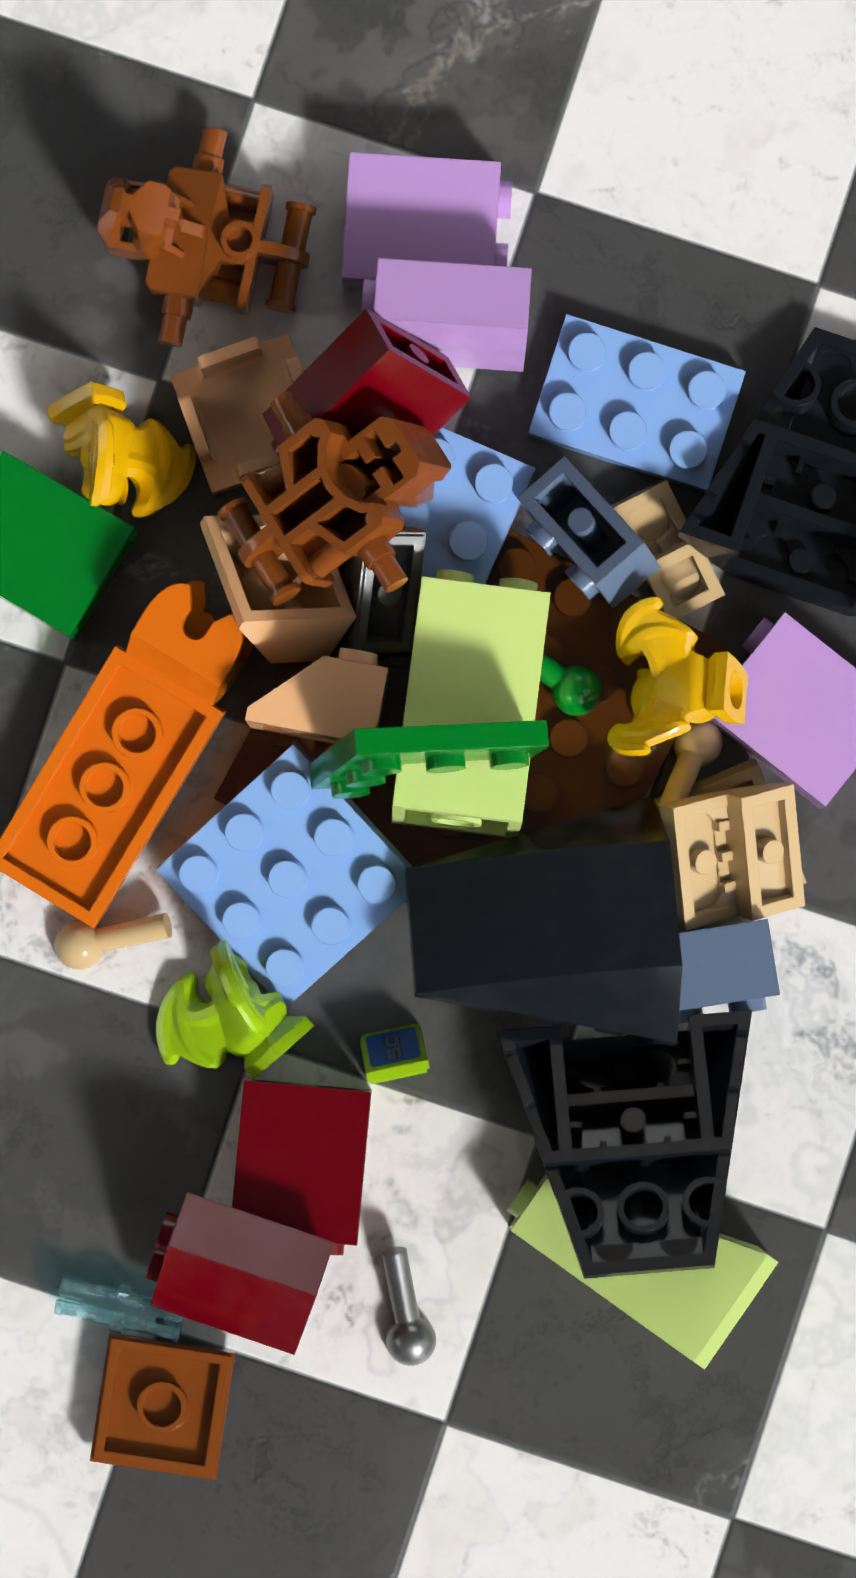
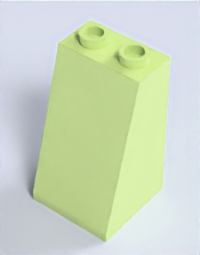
(470, 664)

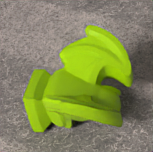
(232, 1022)

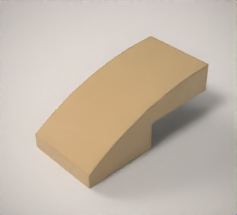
(685, 575)

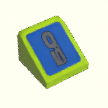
(394, 1053)

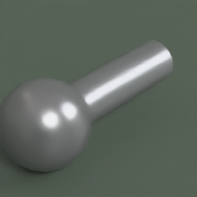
(409, 1337)

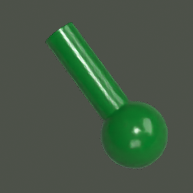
(573, 689)

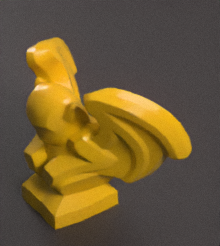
(117, 450)
(677, 686)

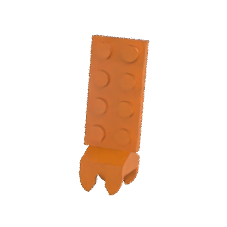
(125, 754)

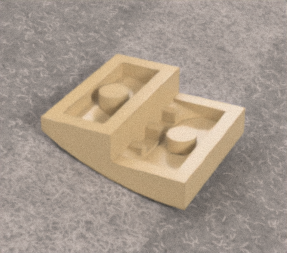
(735, 854)

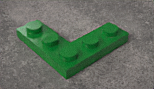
(372, 754)

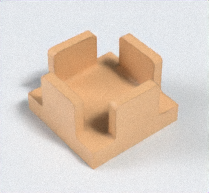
(226, 404)

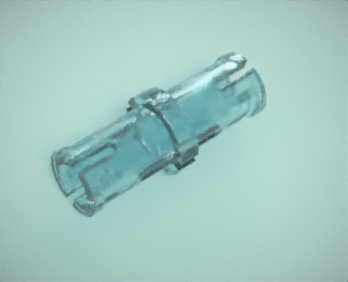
(116, 1307)

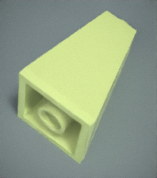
(683, 1308)

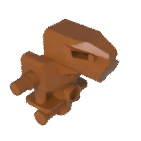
(204, 238)
(333, 498)

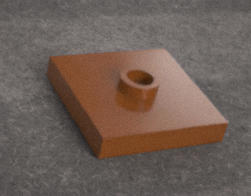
(162, 1406)

